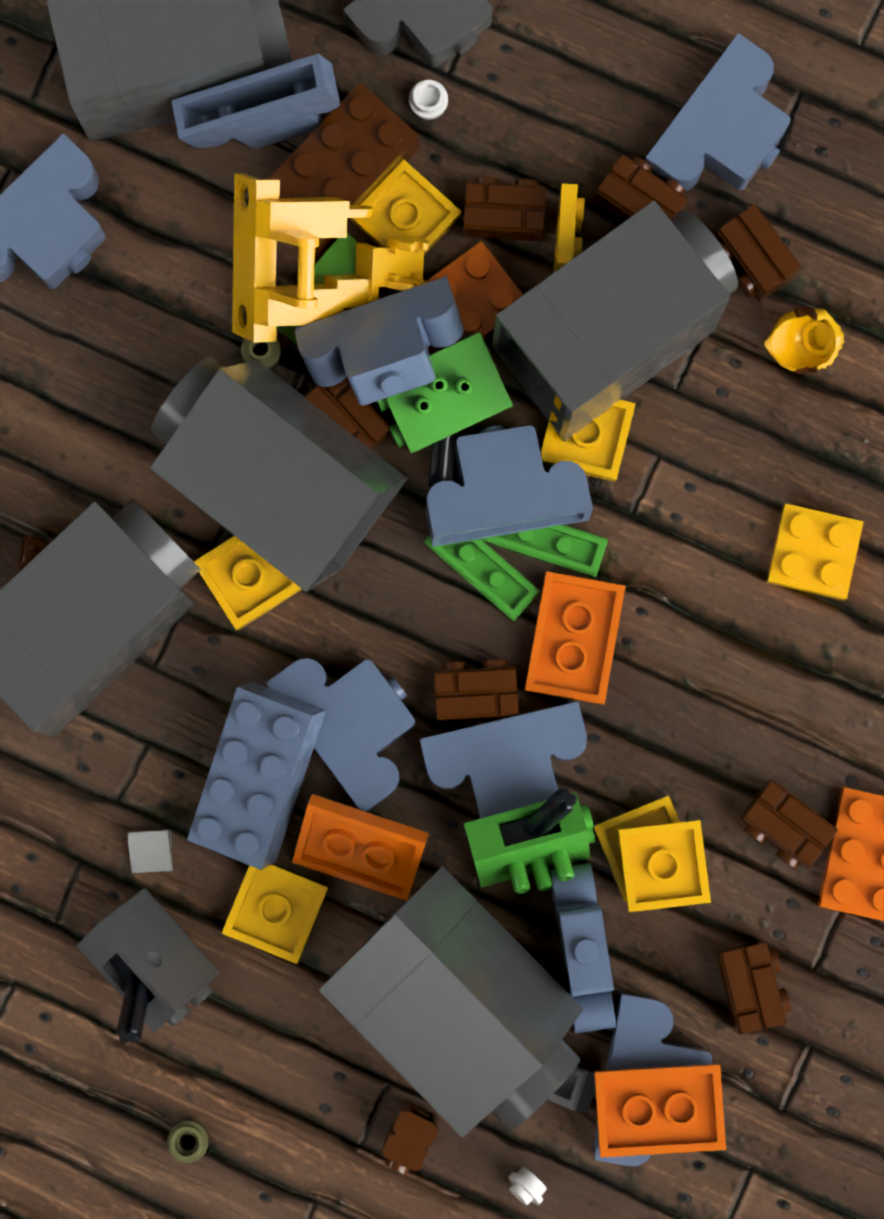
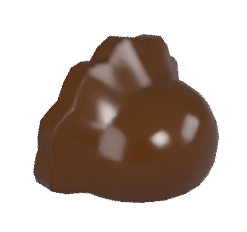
(30, 548)

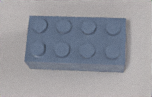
(256, 775)

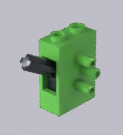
(460, 396)
(531, 842)

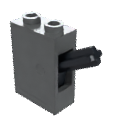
(148, 965)

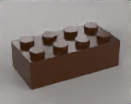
(348, 153)

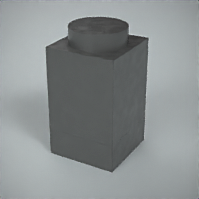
(138, 55)
(615, 315)
(272, 468)
(87, 612)
(459, 1008)

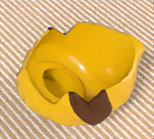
(805, 340)

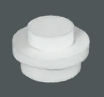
(428, 99)
(526, 1187)

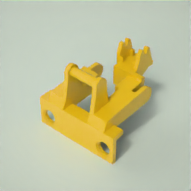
(302, 224)

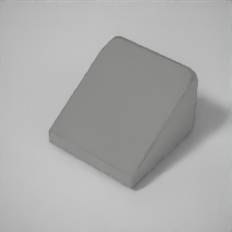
(150, 851)
(576, 1091)

